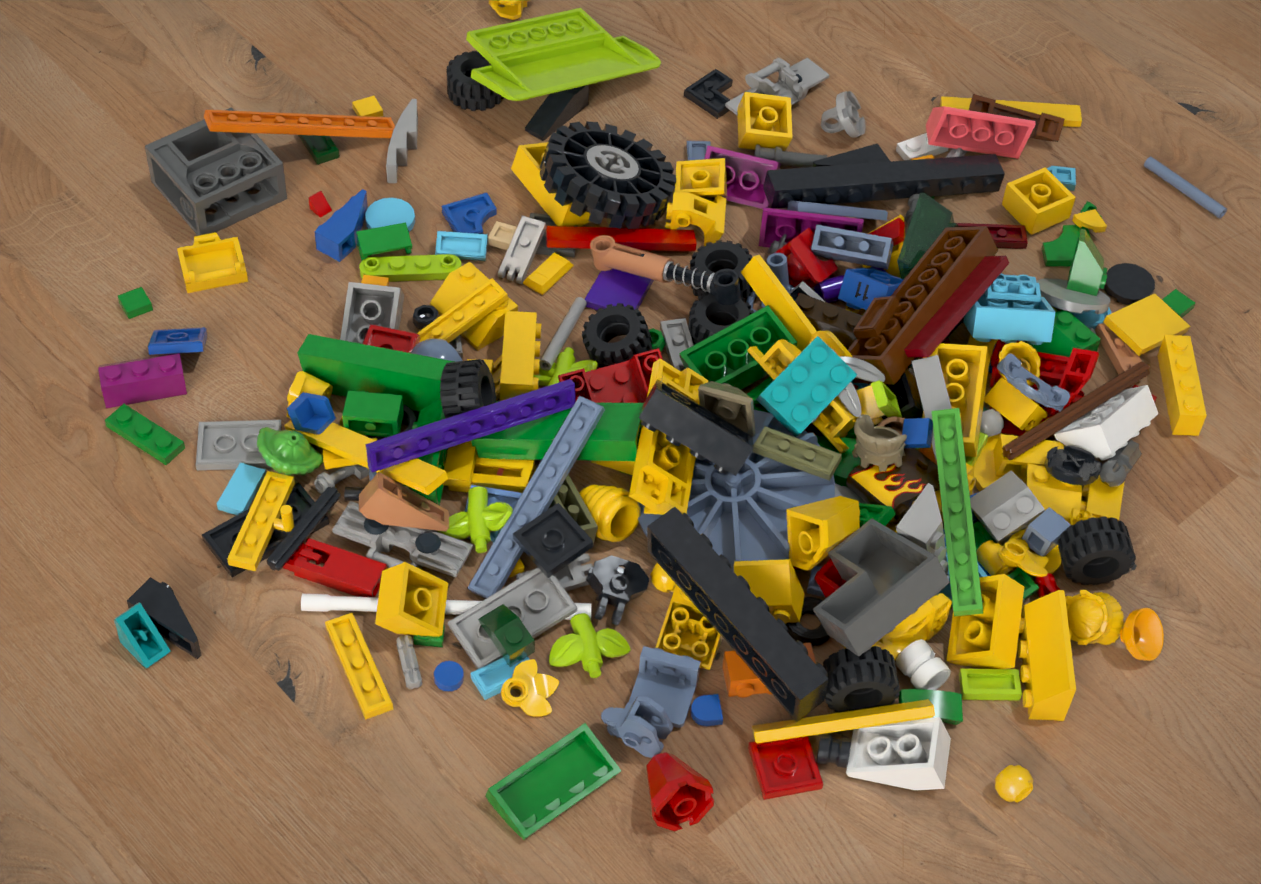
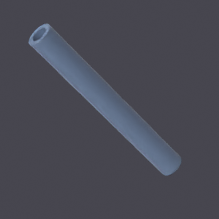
(1185, 187)

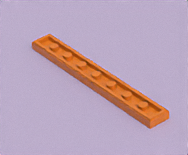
(298, 124)

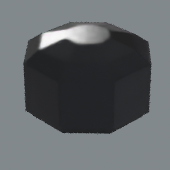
(424, 316)

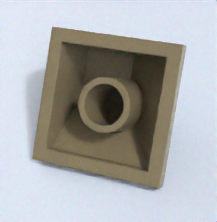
(729, 404)

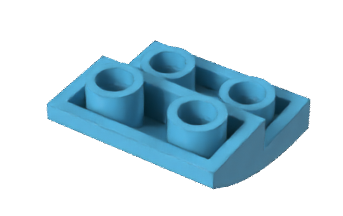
(1014, 288)

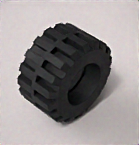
(465, 90)
(721, 256)
(708, 315)
(612, 323)
(466, 387)
(1096, 551)
(861, 680)

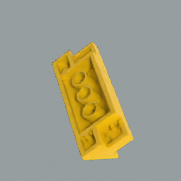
(662, 469)

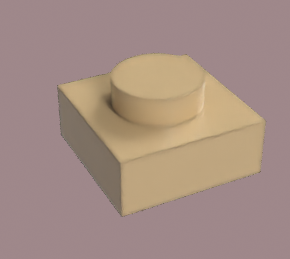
(501, 235)

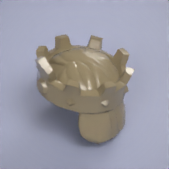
(877, 444)

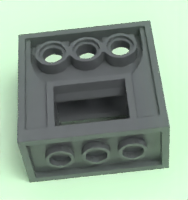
(208, 168)

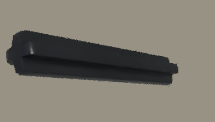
(303, 528)

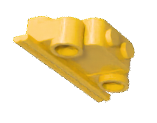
(834, 419)

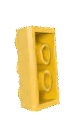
(458, 286)
(990, 637)

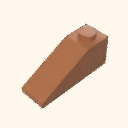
(400, 506)

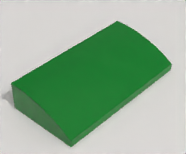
(552, 782)

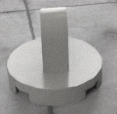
(846, 115)

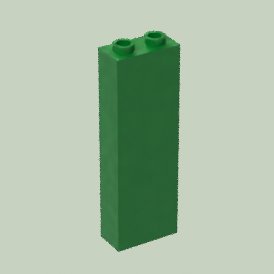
(373, 370)
(612, 439)

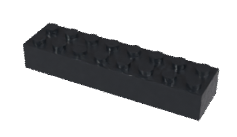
(737, 613)

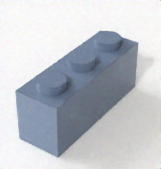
(852, 246)

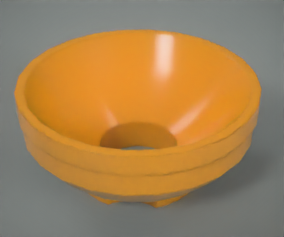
(1143, 634)

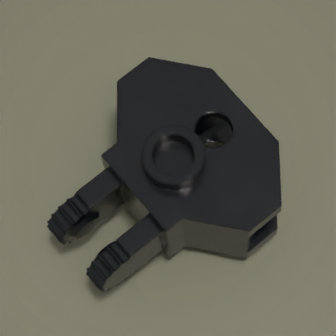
(616, 584)

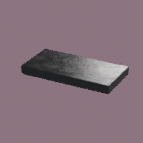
(222, 537)

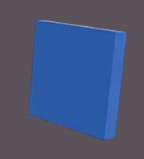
(177, 341)

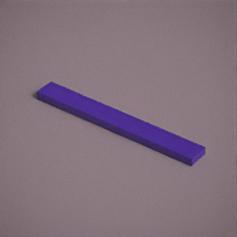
(470, 425)

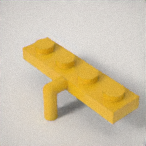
(262, 520)

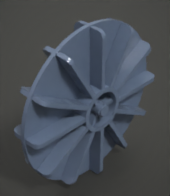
(748, 511)

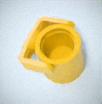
(309, 384)

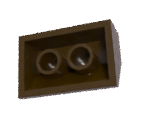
(829, 318)

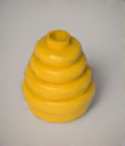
(612, 511)

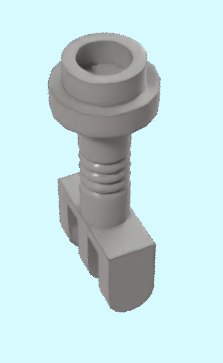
(324, 480)

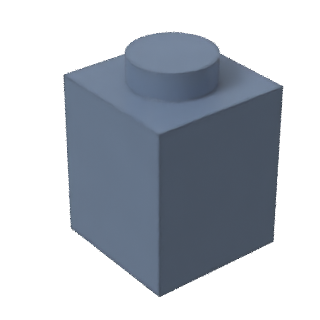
(1045, 531)

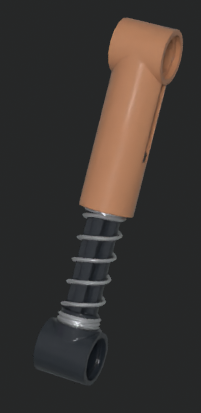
(610, 255)

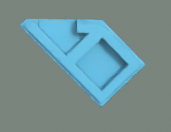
(1065, 175)

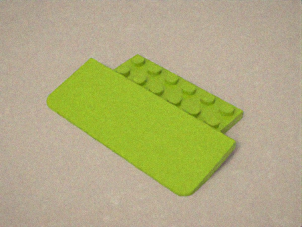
(554, 55)

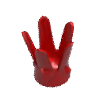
(1046, 585)

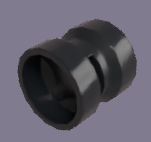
(834, 750)

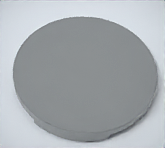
(1058, 296)

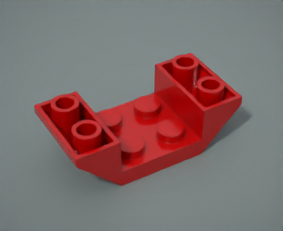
(618, 382)

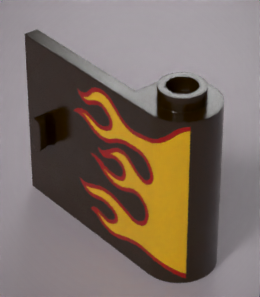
(896, 485)

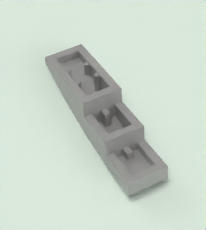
(402, 139)

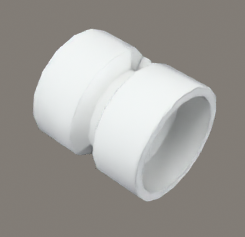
(919, 663)

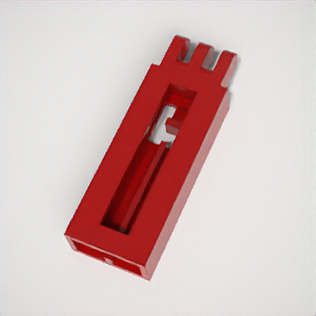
(341, 569)

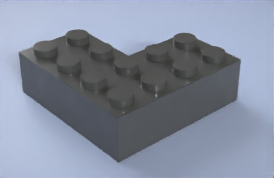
(884, 585)

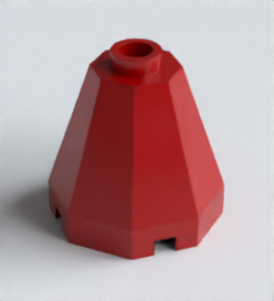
(677, 792)

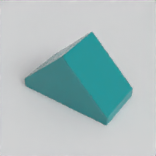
(140, 636)

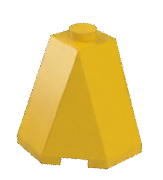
(819, 528)

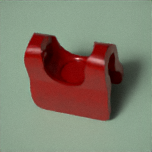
(803, 263)

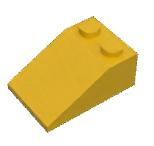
(1052, 492)

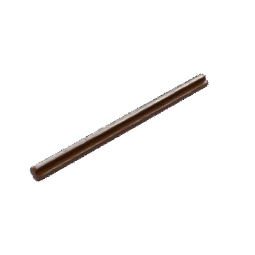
(1075, 411)

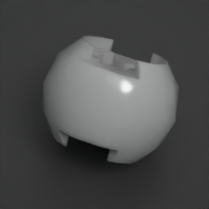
(991, 423)

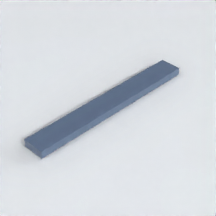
(537, 495)

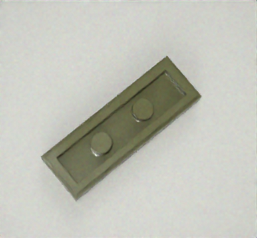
(797, 453)

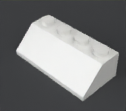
(1111, 423)

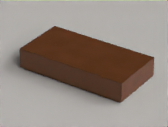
(876, 317)

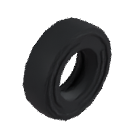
(798, 632)

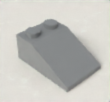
(370, 305)

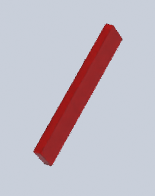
(636, 238)

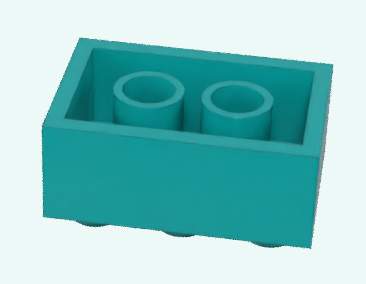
(806, 386)

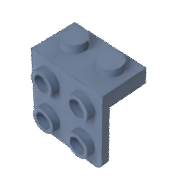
(667, 681)

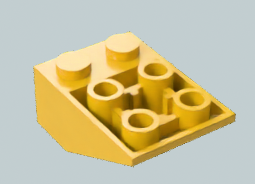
(688, 631)

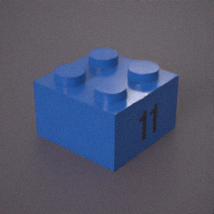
(864, 285)

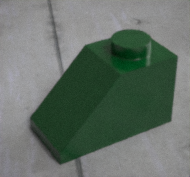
(508, 634)

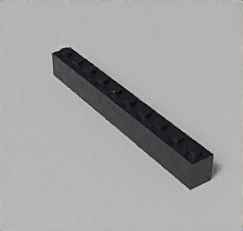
(884, 180)

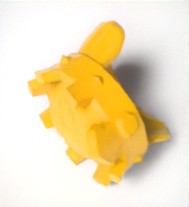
(1094, 618)

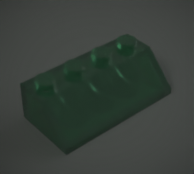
(925, 227)

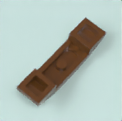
(1046, 128)

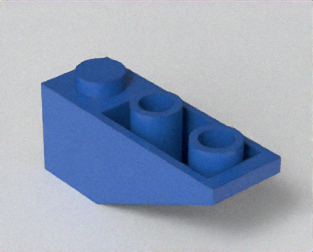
(338, 234)

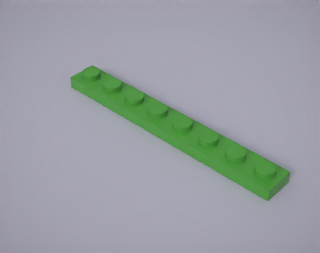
(957, 513)

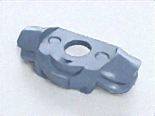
(1045, 395)

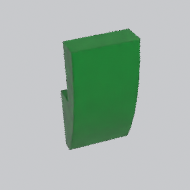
(946, 704)

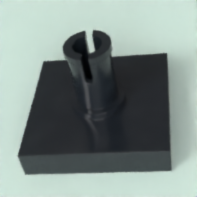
(553, 540)

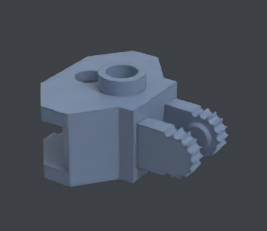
(638, 725)

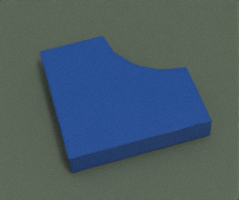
(469, 214)

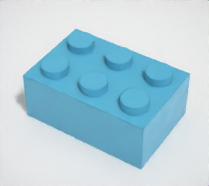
(1010, 320)

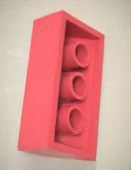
(978, 131)

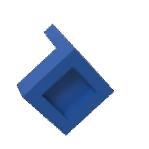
(311, 413)

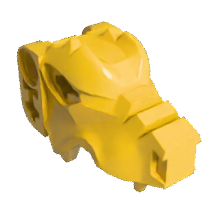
(920, 625)

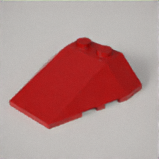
(1055, 370)

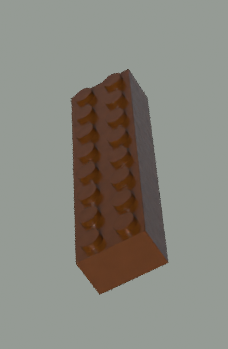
(922, 295)

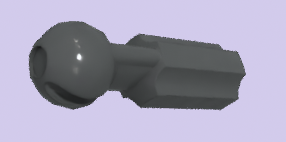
(1118, 467)

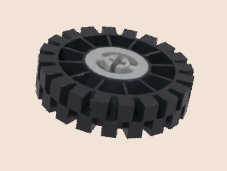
(607, 175)

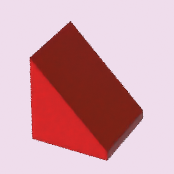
(319, 204)

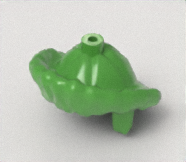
(288, 451)

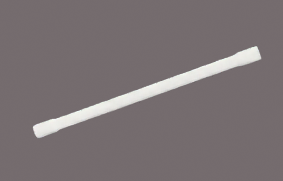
(325, 603)

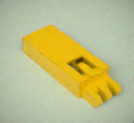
(514, 478)

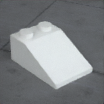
(901, 754)

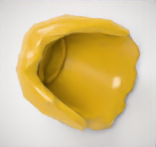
(1025, 354)

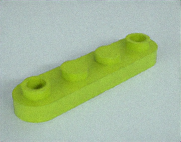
(410, 267)

